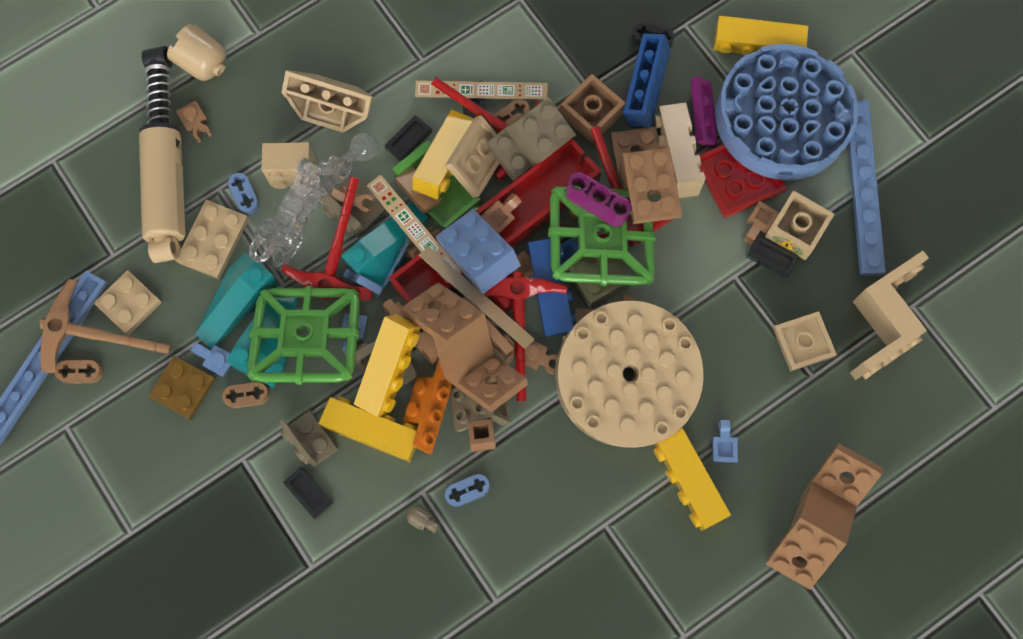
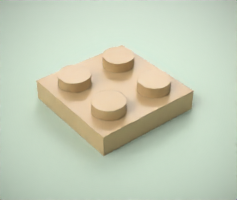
(127, 302)
(804, 341)

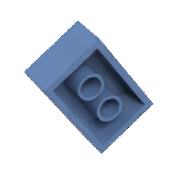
(478, 251)

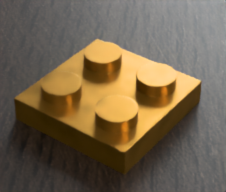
(182, 387)

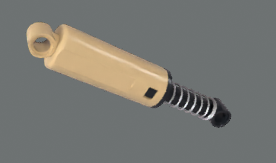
(160, 164)

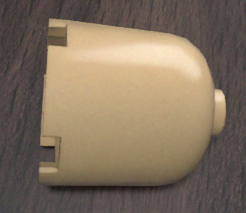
(197, 53)

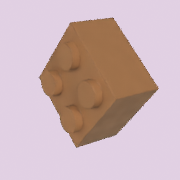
(592, 106)

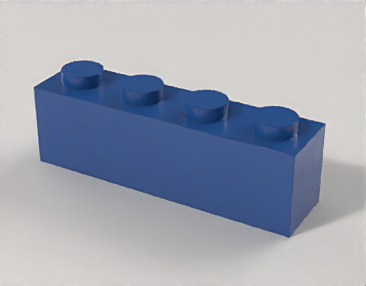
(647, 80)
(552, 306)

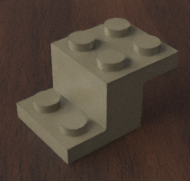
(530, 138)

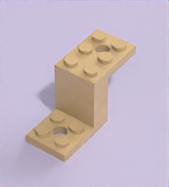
(890, 316)

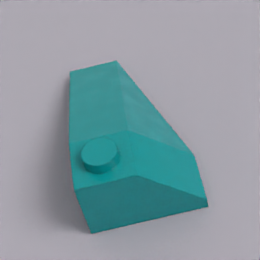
(378, 250)
(234, 299)
(239, 356)

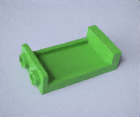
(455, 200)

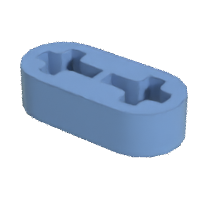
(247, 192)
(464, 485)

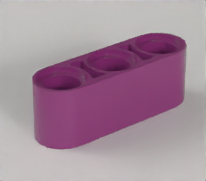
(592, 189)

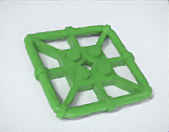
(593, 246)
(314, 345)

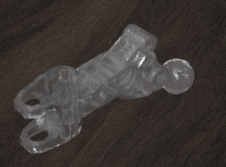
(304, 195)

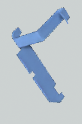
(369, 284)

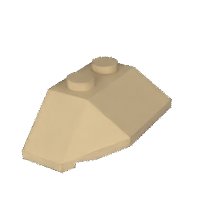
(326, 100)

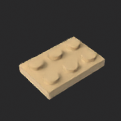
(472, 159)
(212, 239)

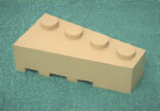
(674, 130)

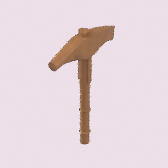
(58, 326)

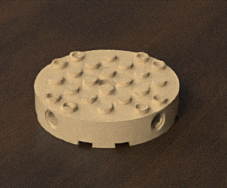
(663, 365)

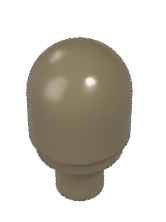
(421, 519)

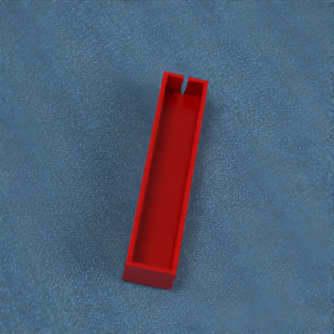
(532, 213)

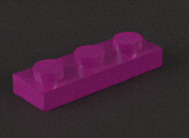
(703, 112)

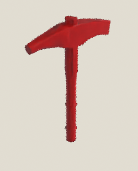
(491, 119)
(614, 184)
(328, 278)
(517, 289)

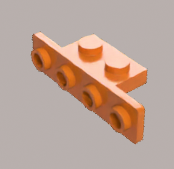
(428, 408)

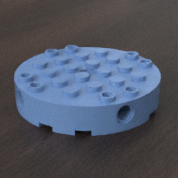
(786, 112)

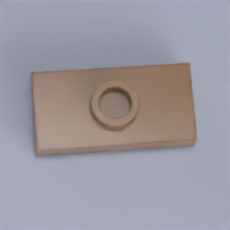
(422, 202)

